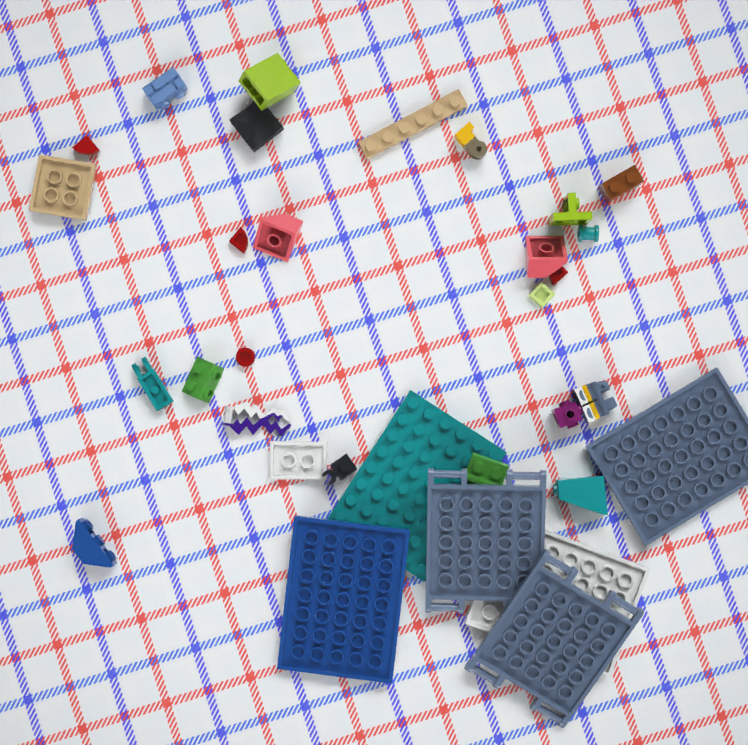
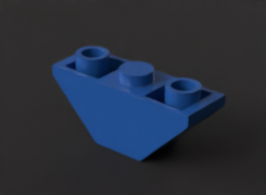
(90, 546)

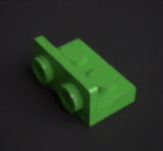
(485, 470)

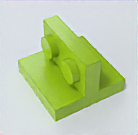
(569, 215)

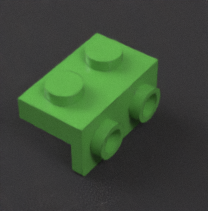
(203, 380)

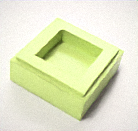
(541, 294)

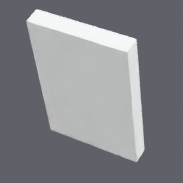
(298, 460)

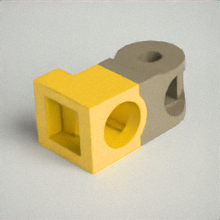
(474, 147)

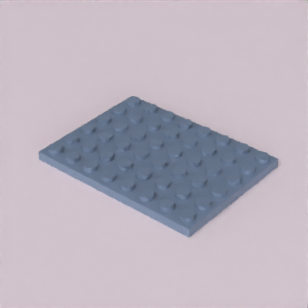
(676, 456)

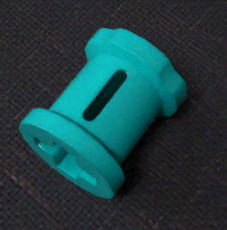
(588, 233)

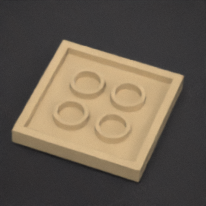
(62, 187)

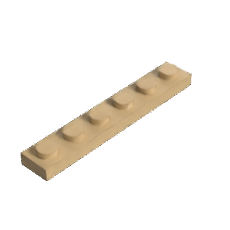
(413, 124)

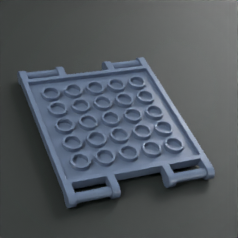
(481, 537)
(554, 639)

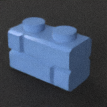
(165, 89)

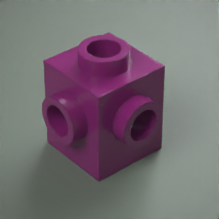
(560, 414)

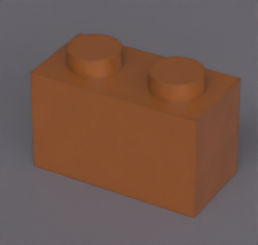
(621, 184)

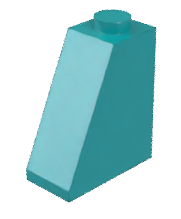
(583, 492)

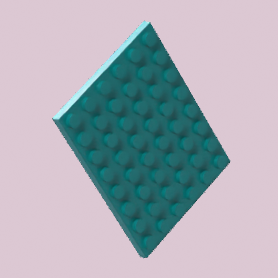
(394, 476)

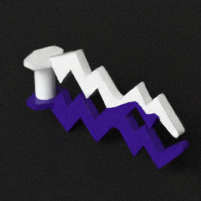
(263, 421)

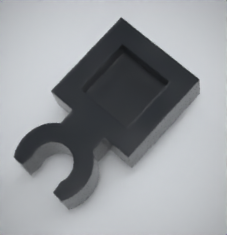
(341, 468)

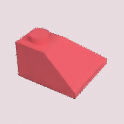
(278, 235)
(544, 255)

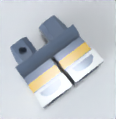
(591, 392)

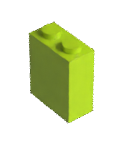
(269, 81)

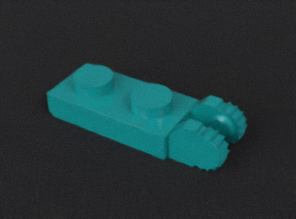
(153, 385)

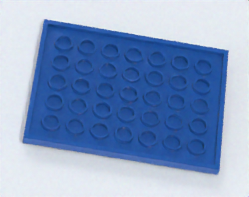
(343, 599)

